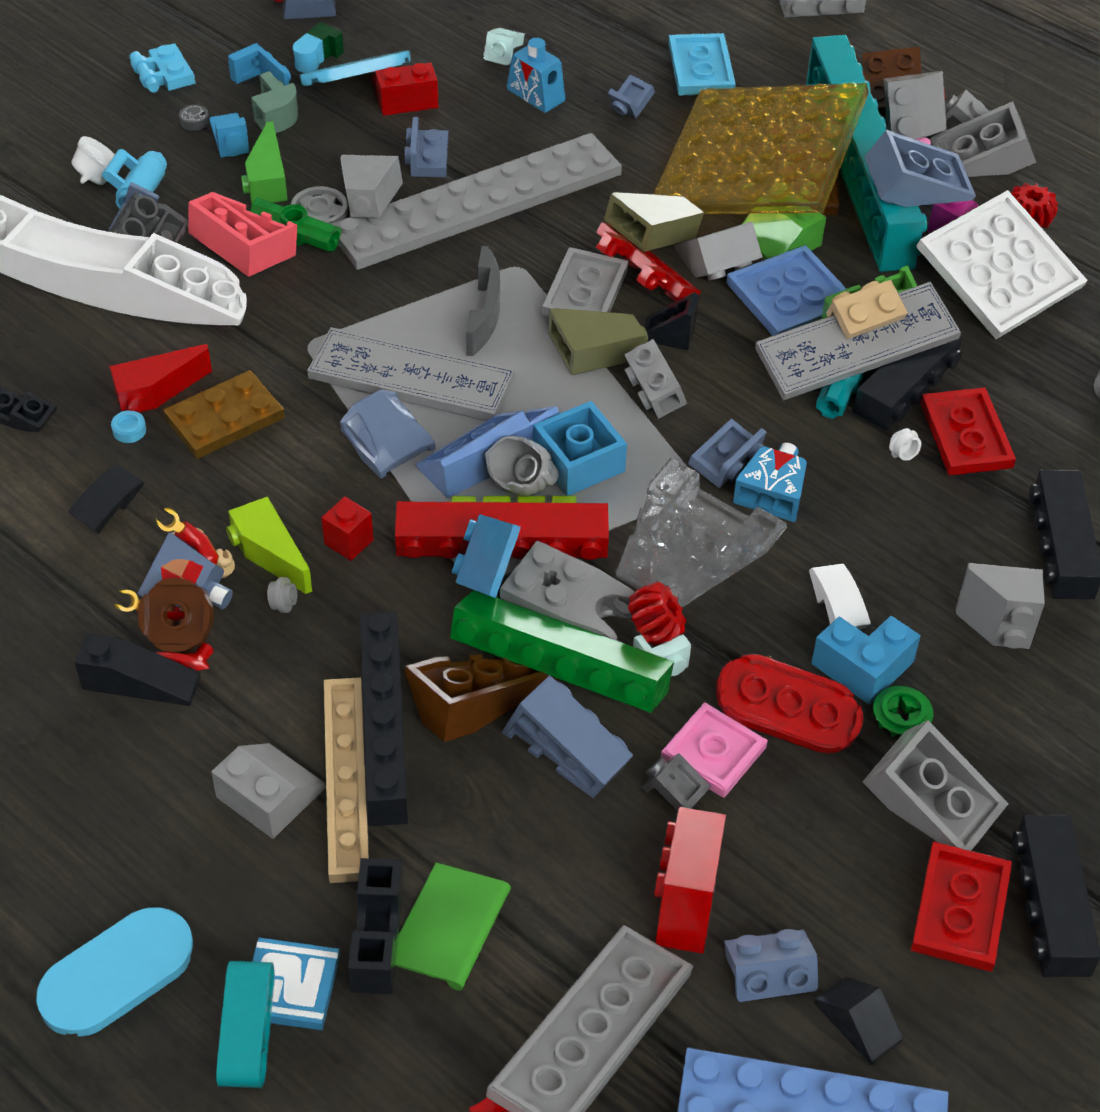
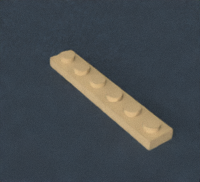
(345, 779)

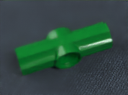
(308, 228)

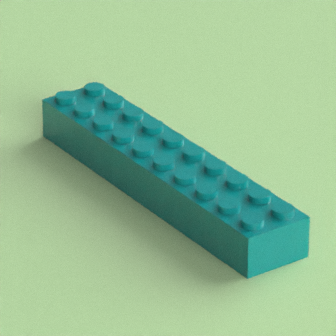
(888, 227)

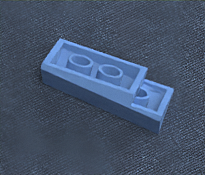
(464, 461)

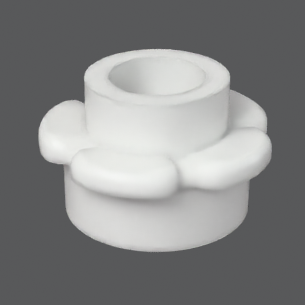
(905, 444)

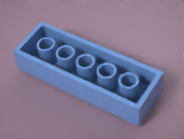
(751, 1085)

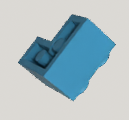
(864, 661)

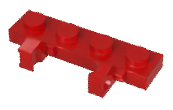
(654, 270)

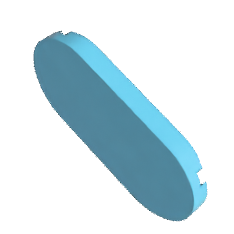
(355, 68)
(115, 972)

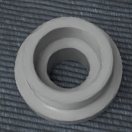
(282, 595)

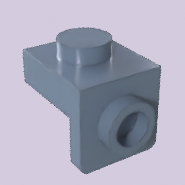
(631, 97)

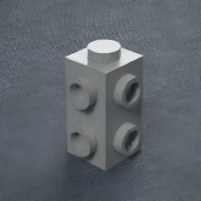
(655, 378)

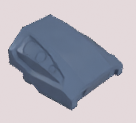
(384, 432)

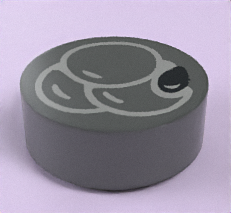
(194, 117)

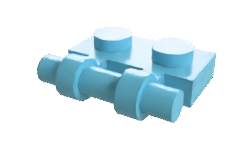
(170, 67)

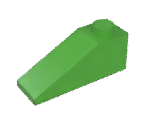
(264, 169)

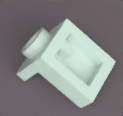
(500, 45)

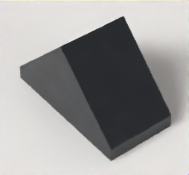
(674, 323)
(861, 1016)

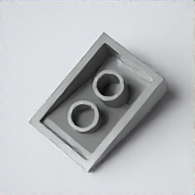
(989, 143)
(935, 788)

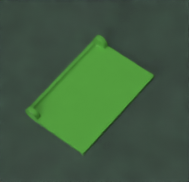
(450, 924)

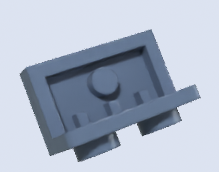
(726, 453)
(772, 965)

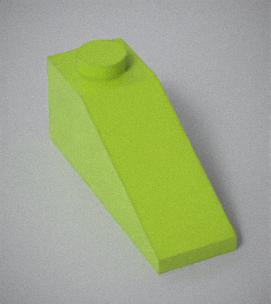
(267, 542)

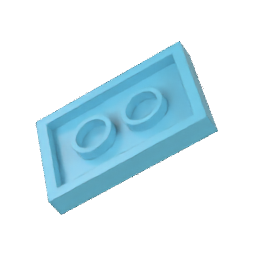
(700, 62)

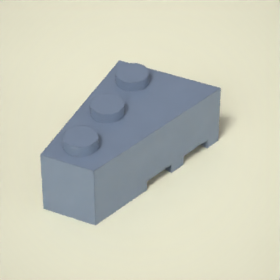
(568, 736)

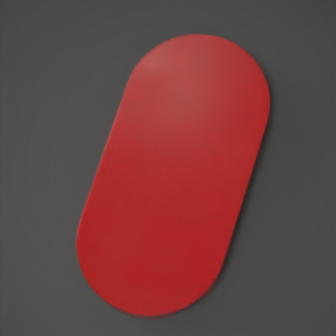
(789, 703)

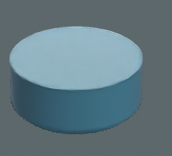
(128, 426)

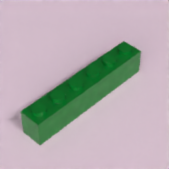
(562, 650)

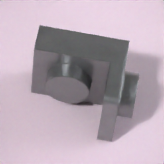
(676, 782)

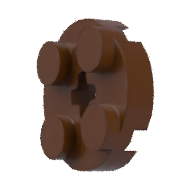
(162, 599)

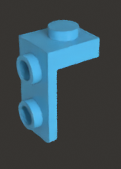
(255, 61)
(230, 134)

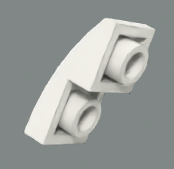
(840, 594)

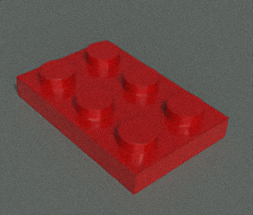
(967, 431)
(962, 906)

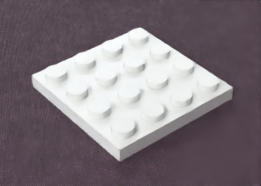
(1001, 264)

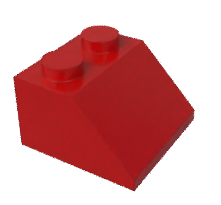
(406, 88)

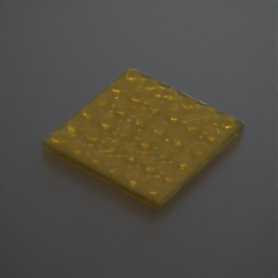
(763, 148)

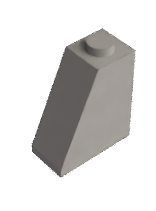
(370, 183)

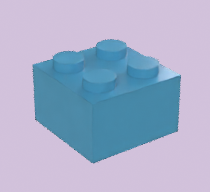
(582, 447)

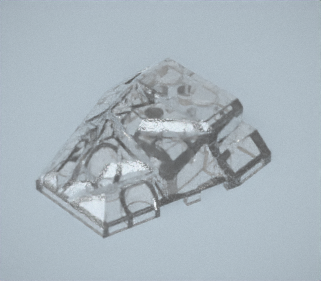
(692, 537)

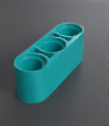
(245, 1024)

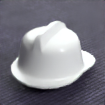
(91, 160)

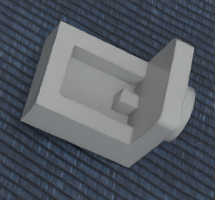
(964, 107)

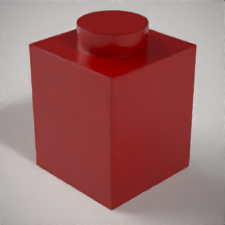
(347, 528)

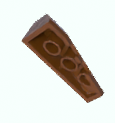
(470, 694)

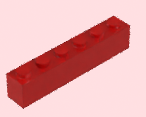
(440, 527)

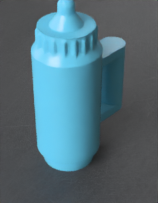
(144, 172)

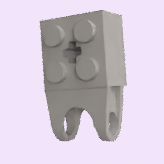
(566, 590)

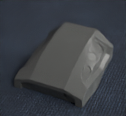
(144, 217)

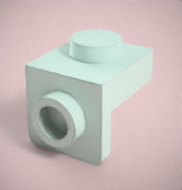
(675, 650)

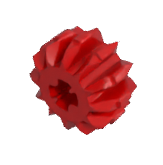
(1037, 202)
(656, 613)

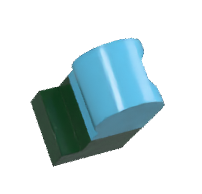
(316, 47)

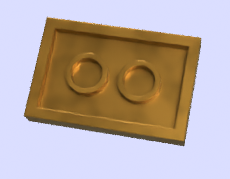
(223, 414)

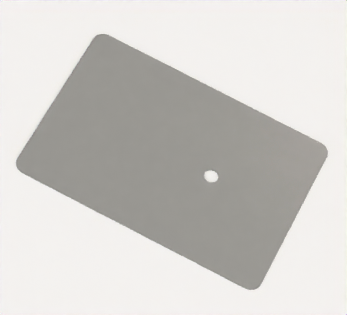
(539, 382)

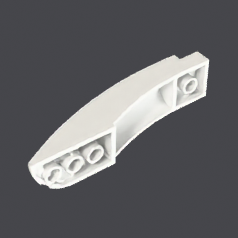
(116, 270)

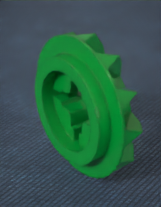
(910, 701)

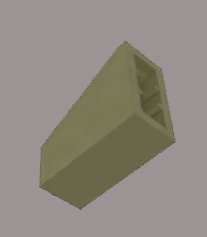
(653, 219)
(594, 338)

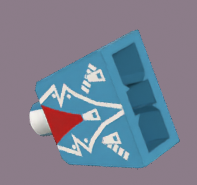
(537, 76)
(772, 481)

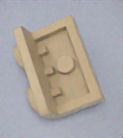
(867, 309)

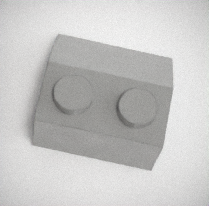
(915, 104)
(720, 251)
(1002, 603)
(265, 786)

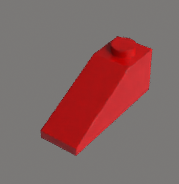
(156, 379)

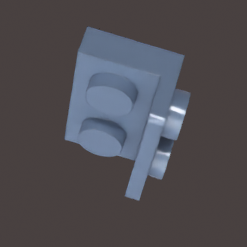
(426, 151)

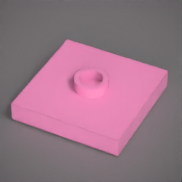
(716, 748)

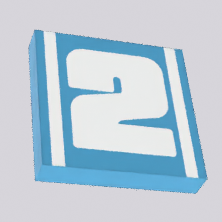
(301, 981)

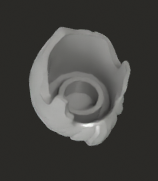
(520, 466)

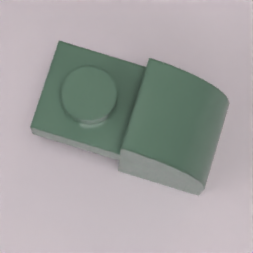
(275, 103)

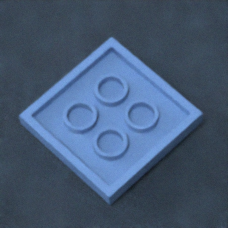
(785, 289)

